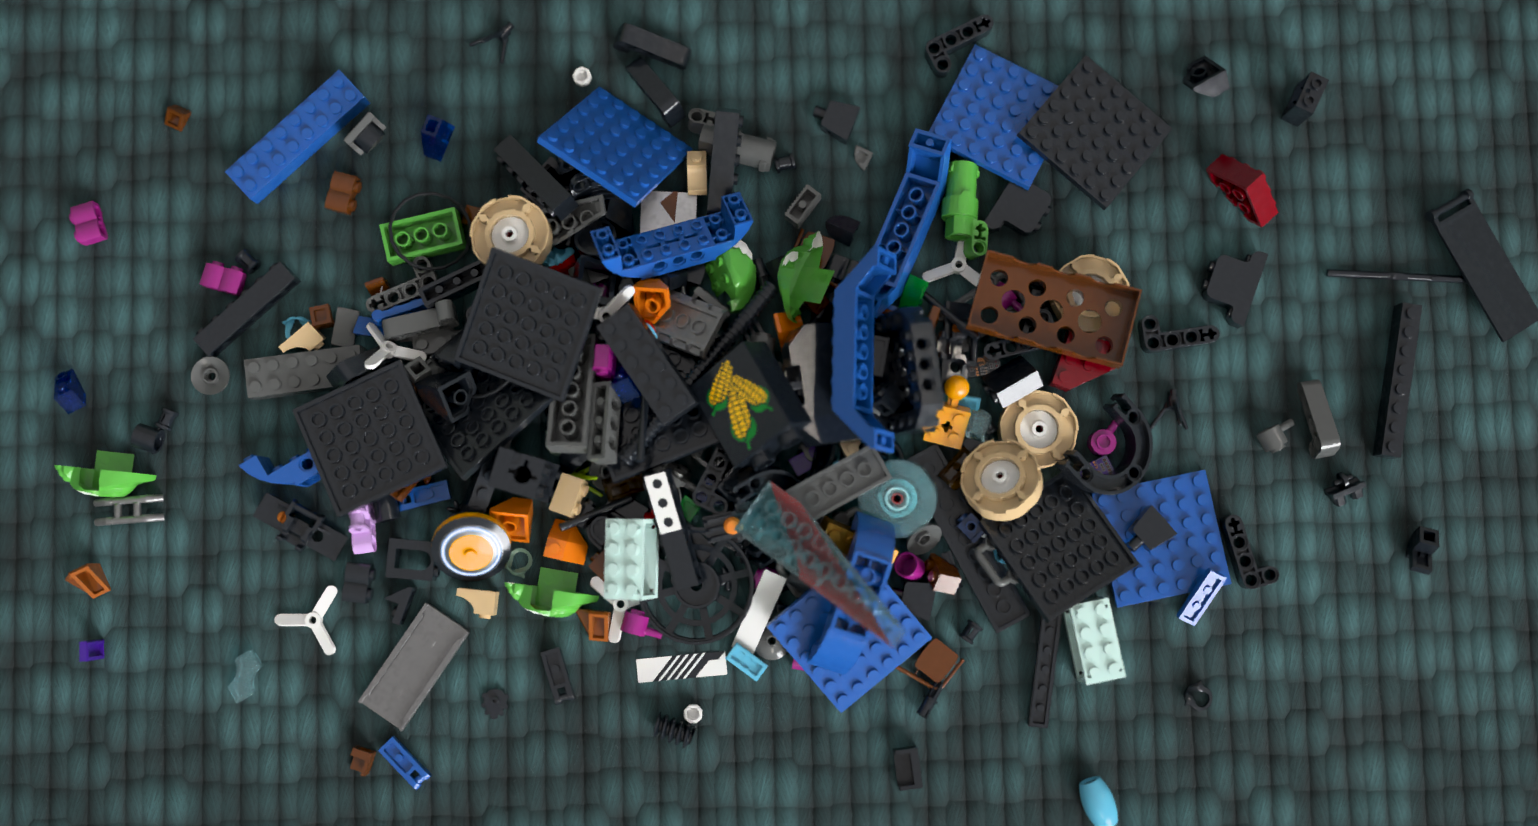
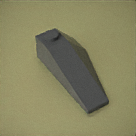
(587, 212)

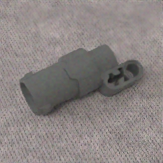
(753, 151)

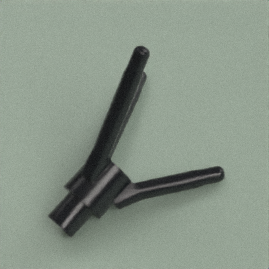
(502, 35)
(1171, 404)

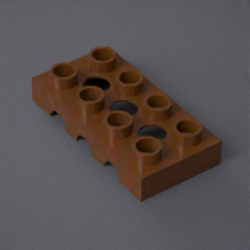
(1056, 287)

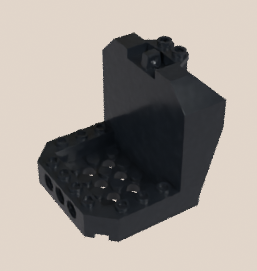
(909, 364)

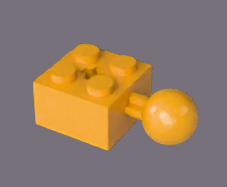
(952, 436)

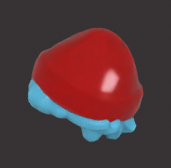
(560, 259)

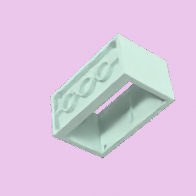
(631, 559)
(1094, 641)

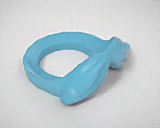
(289, 324)

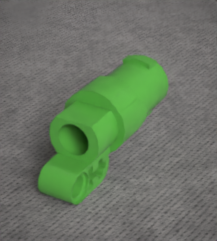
(961, 209)

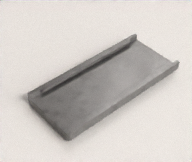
(690, 324)
(414, 666)

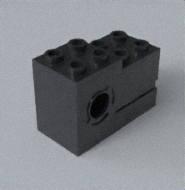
(525, 475)

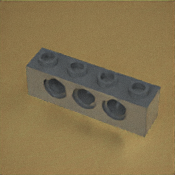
(604, 424)

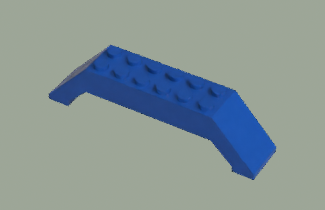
(913, 209)
(855, 347)

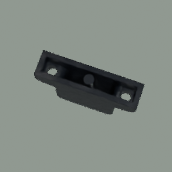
(1019, 209)
(1233, 285)

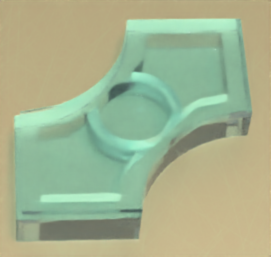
(243, 683)

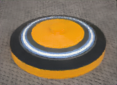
(471, 546)

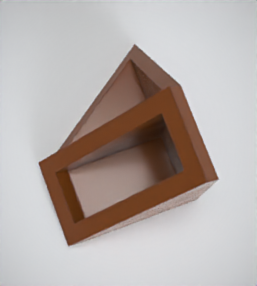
(89, 579)
(595, 623)

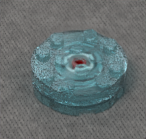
(917, 496)

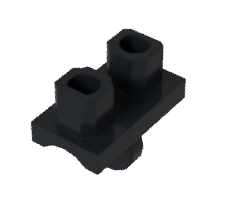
(1343, 486)

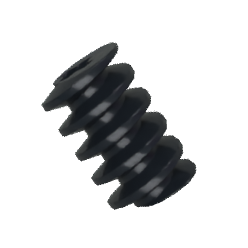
(673, 730)

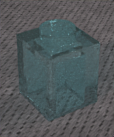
(978, 425)

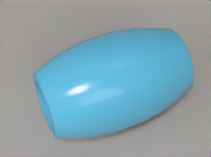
(1098, 802)

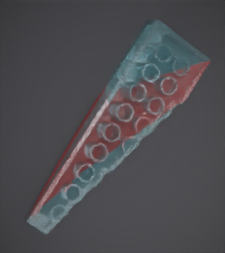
(797, 542)

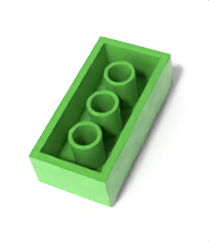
(424, 235)

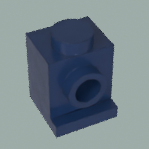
(968, 518)

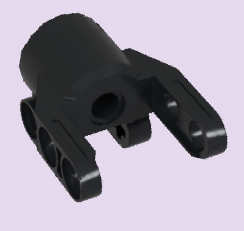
(579, 184)

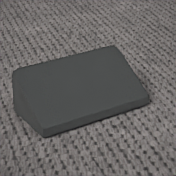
(344, 326)

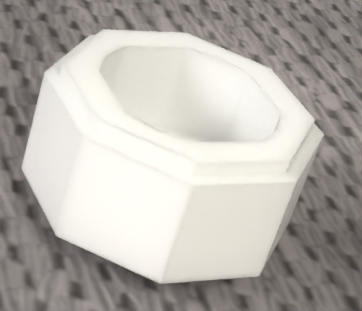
(582, 76)
(692, 713)

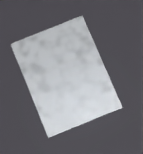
(655, 216)

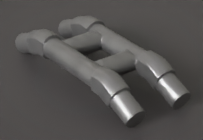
(137, 516)

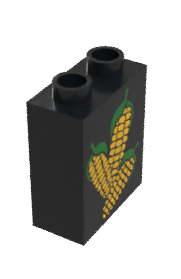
(751, 405)

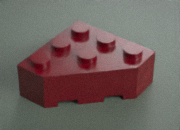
(1244, 188)
(1072, 372)

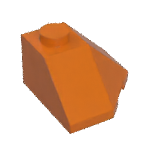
(651, 299)
(784, 326)
(516, 517)
(566, 545)

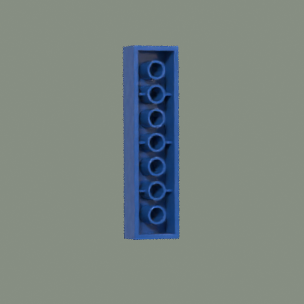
(297, 137)

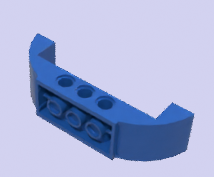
(677, 244)
(296, 472)
(872, 558)

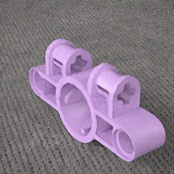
(363, 530)

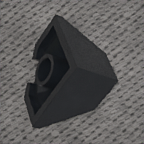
(1206, 77)

